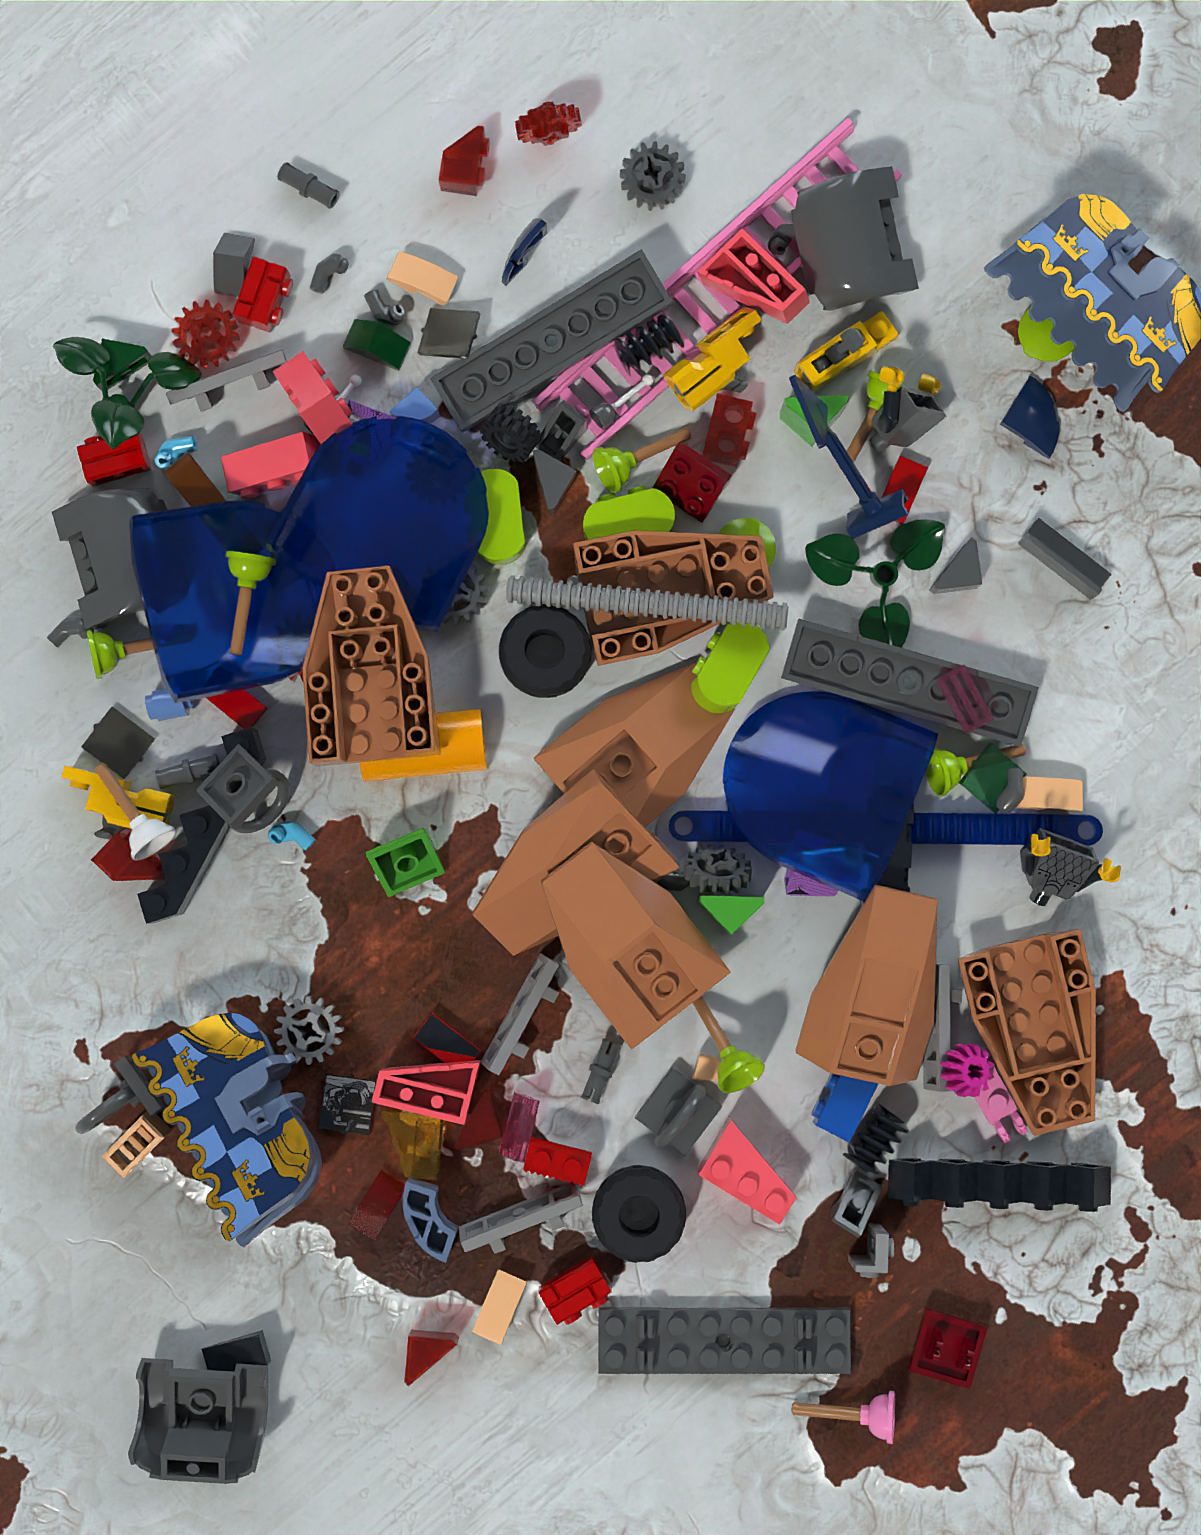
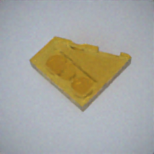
(417, 1142)

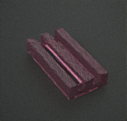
(975, 693)
(519, 1127)

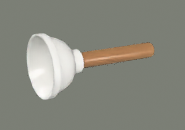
(147, 834)

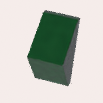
(377, 343)
(124, 361)

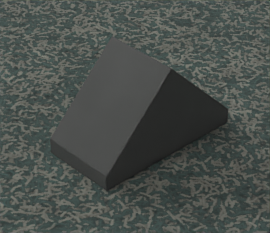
(231, 263)
(562, 431)
(555, 479)
(962, 572)

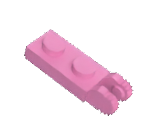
(996, 1104)

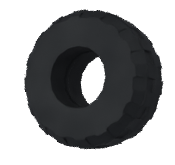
(545, 621)
(639, 1244)

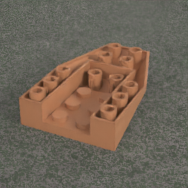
(367, 674)
(640, 744)
(515, 901)
(628, 942)

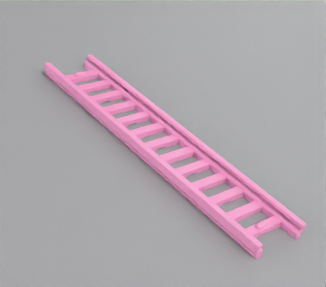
(673, 286)

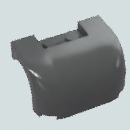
(851, 239)
(102, 550)
(199, 1422)

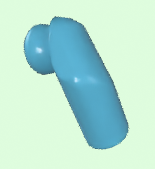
(172, 450)
(290, 831)

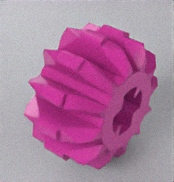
(967, 1070)

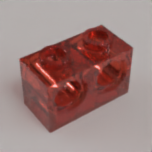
(722, 429)

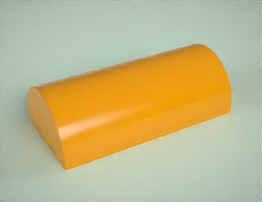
(460, 745)

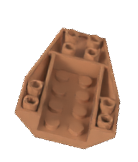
(666, 562)
(877, 992)
(1038, 1023)

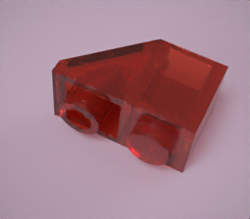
(462, 163)
(118, 864)

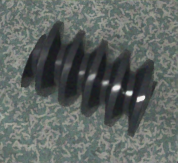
(647, 343)
(876, 1141)

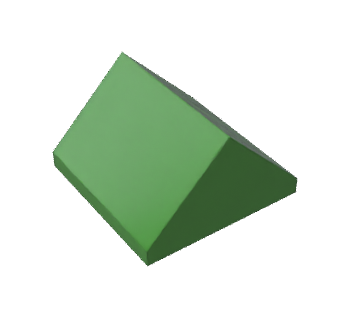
(794, 417)
(405, 862)
(730, 911)

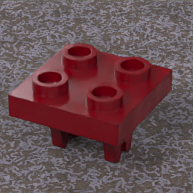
(692, 481)
(947, 1348)

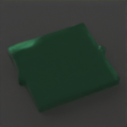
(988, 776)

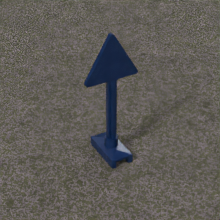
(873, 511)

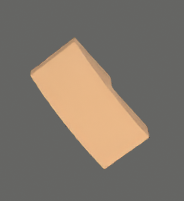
(422, 276)
(1052, 794)
(499, 1307)

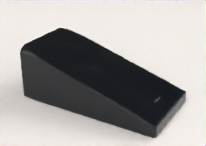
(241, 1350)

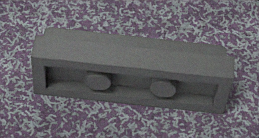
(1064, 559)

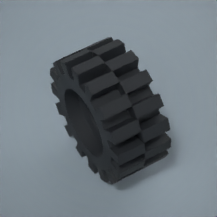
(510, 433)

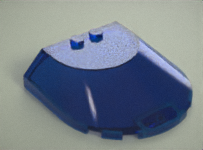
(393, 499)
(194, 599)
(825, 785)

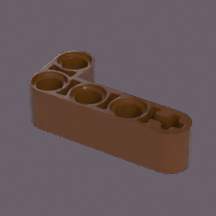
(192, 482)

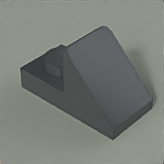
(856, 1203)

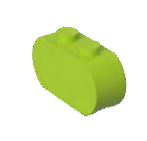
(636, 511)
(505, 531)
(729, 667)

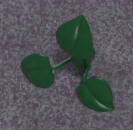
(115, 415)
(834, 559)

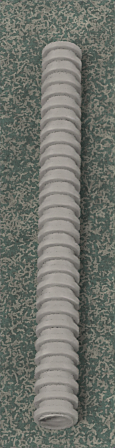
(646, 602)

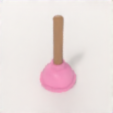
(878, 1415)

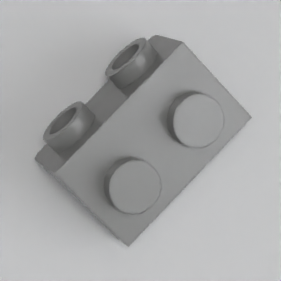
(879, 1249)

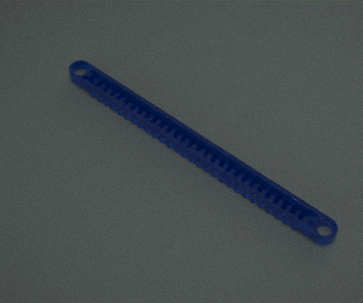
(927, 828)

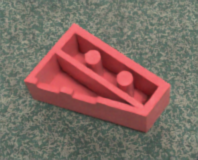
(754, 278)
(313, 396)
(269, 465)
(429, 1089)
(744, 1173)

